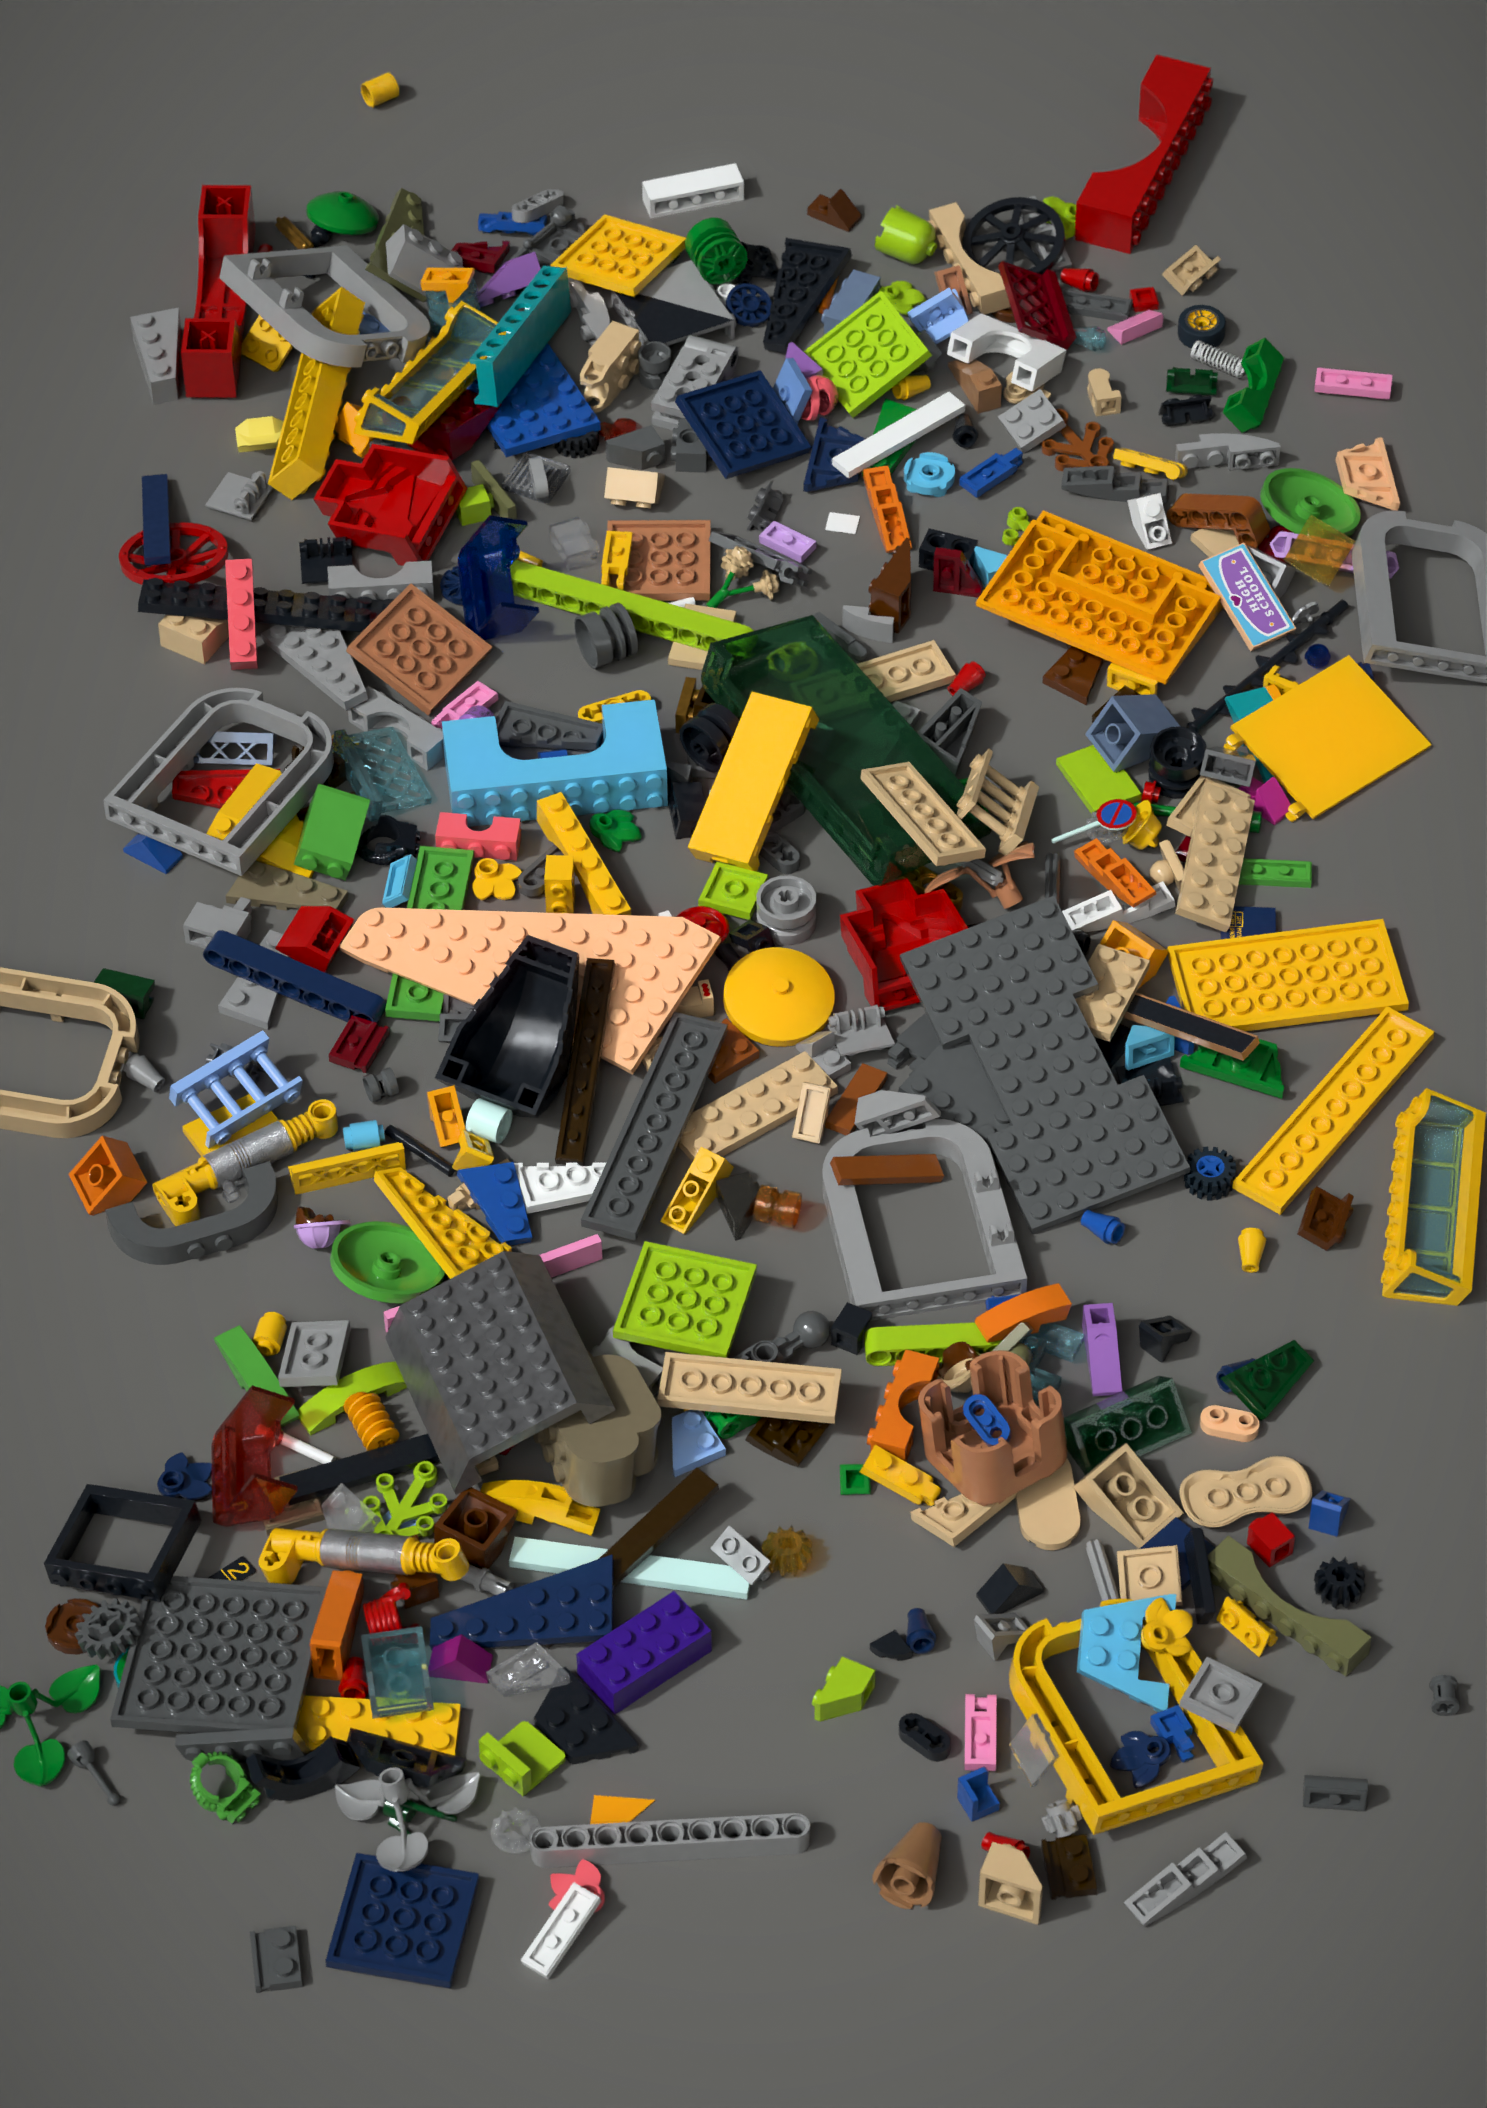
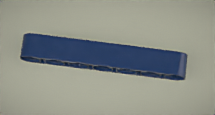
(292, 978)

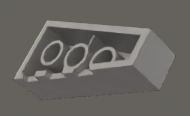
(158, 349)

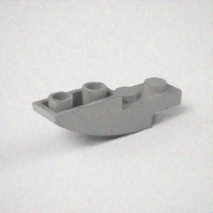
(591, 312)
(1231, 449)

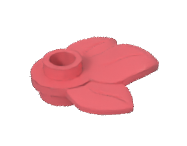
(586, 1876)

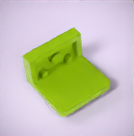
(521, 1757)

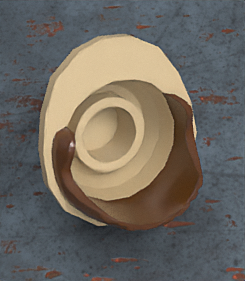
(956, 1367)

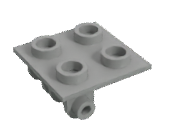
(240, 495)
(861, 1033)

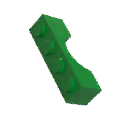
(1262, 366)

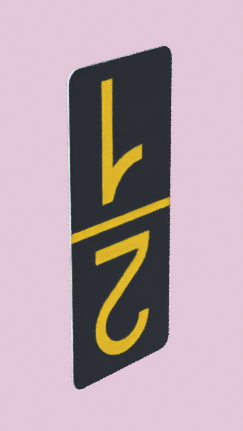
(237, 1570)

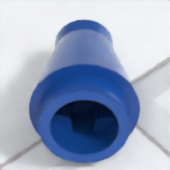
(1105, 1227)

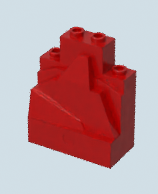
(392, 501)
(889, 923)

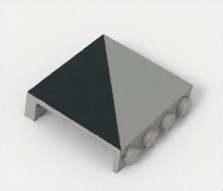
(674, 307)

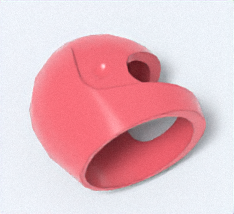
(822, 399)

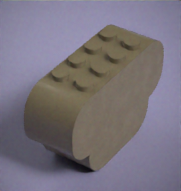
(605, 1457)

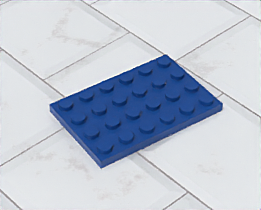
(541, 408)

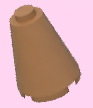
(910, 1868)

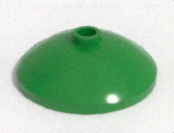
(342, 213)

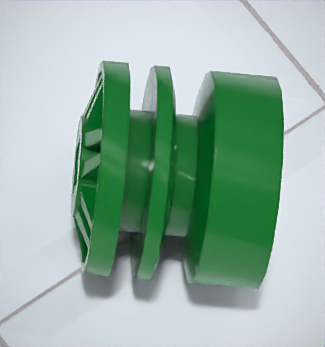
(716, 250)

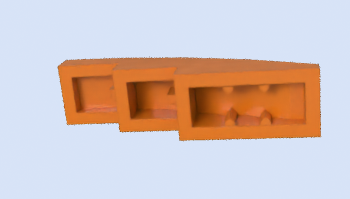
(886, 507)
(1114, 873)

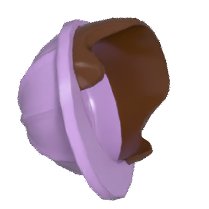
(316, 1230)

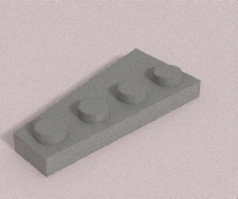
(251, 1001)

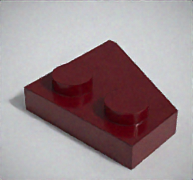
(481, 256)
(955, 574)

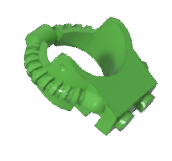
(231, 1807)

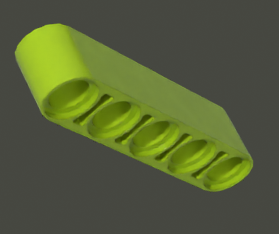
(889, 1343)

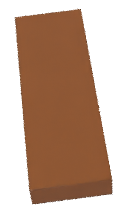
(865, 1081)

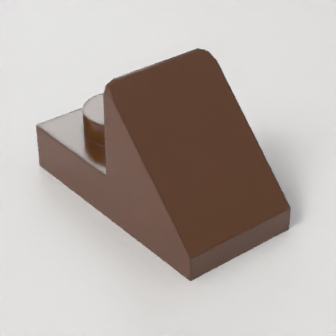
(835, 211)

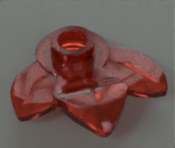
(620, 427)

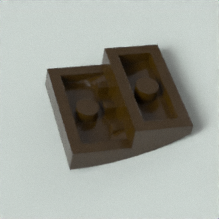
(786, 1438)

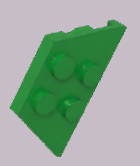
(1257, 1072)

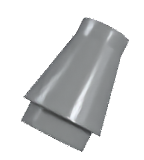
(143, 1072)

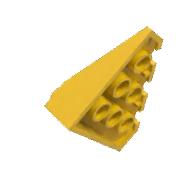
(283, 848)

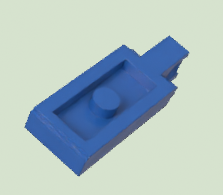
(504, 222)
(991, 472)

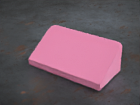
(1136, 326)

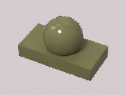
(1013, 1344)

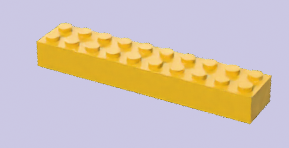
(314, 404)

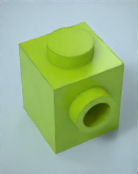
(475, 505)

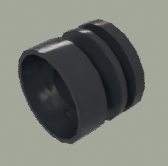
(1176, 760)

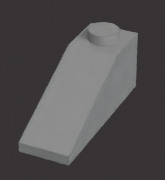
(893, 1111)

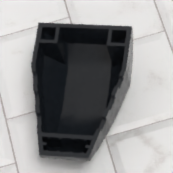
(519, 1033)

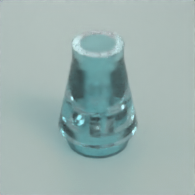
(1090, 337)

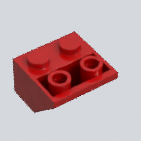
(315, 936)

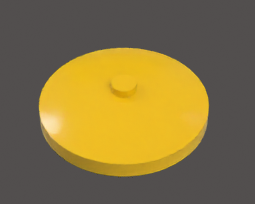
(778, 996)

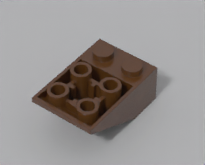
(892, 588)

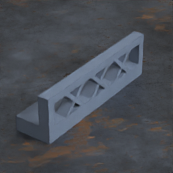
(239, 738)

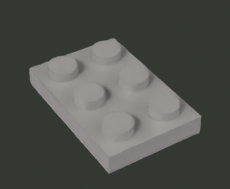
(314, 1353)

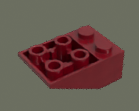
(459, 425)

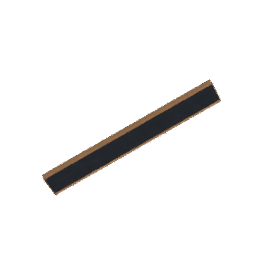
(1191, 1027)

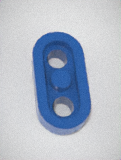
(988, 1422)

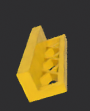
(345, 1168)

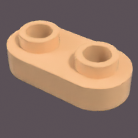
(1229, 1424)

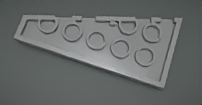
(321, 658)

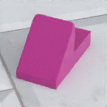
(1268, 799)

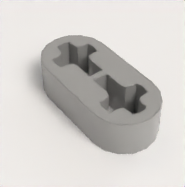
(538, 477)

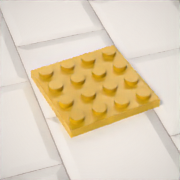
(620, 255)

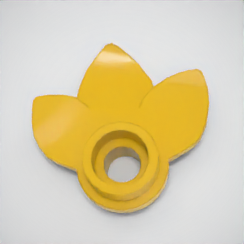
(494, 879)
(1170, 1627)

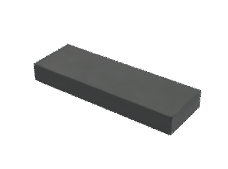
(1097, 305)

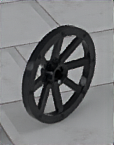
(1014, 236)

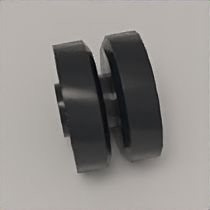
(709, 736)

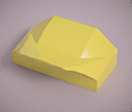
(258, 434)

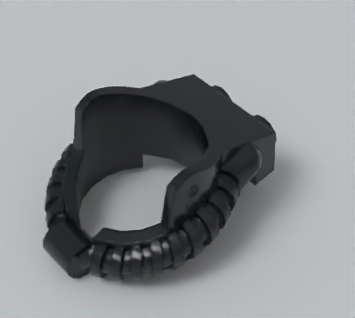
(386, 853)

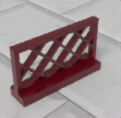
(1048, 301)

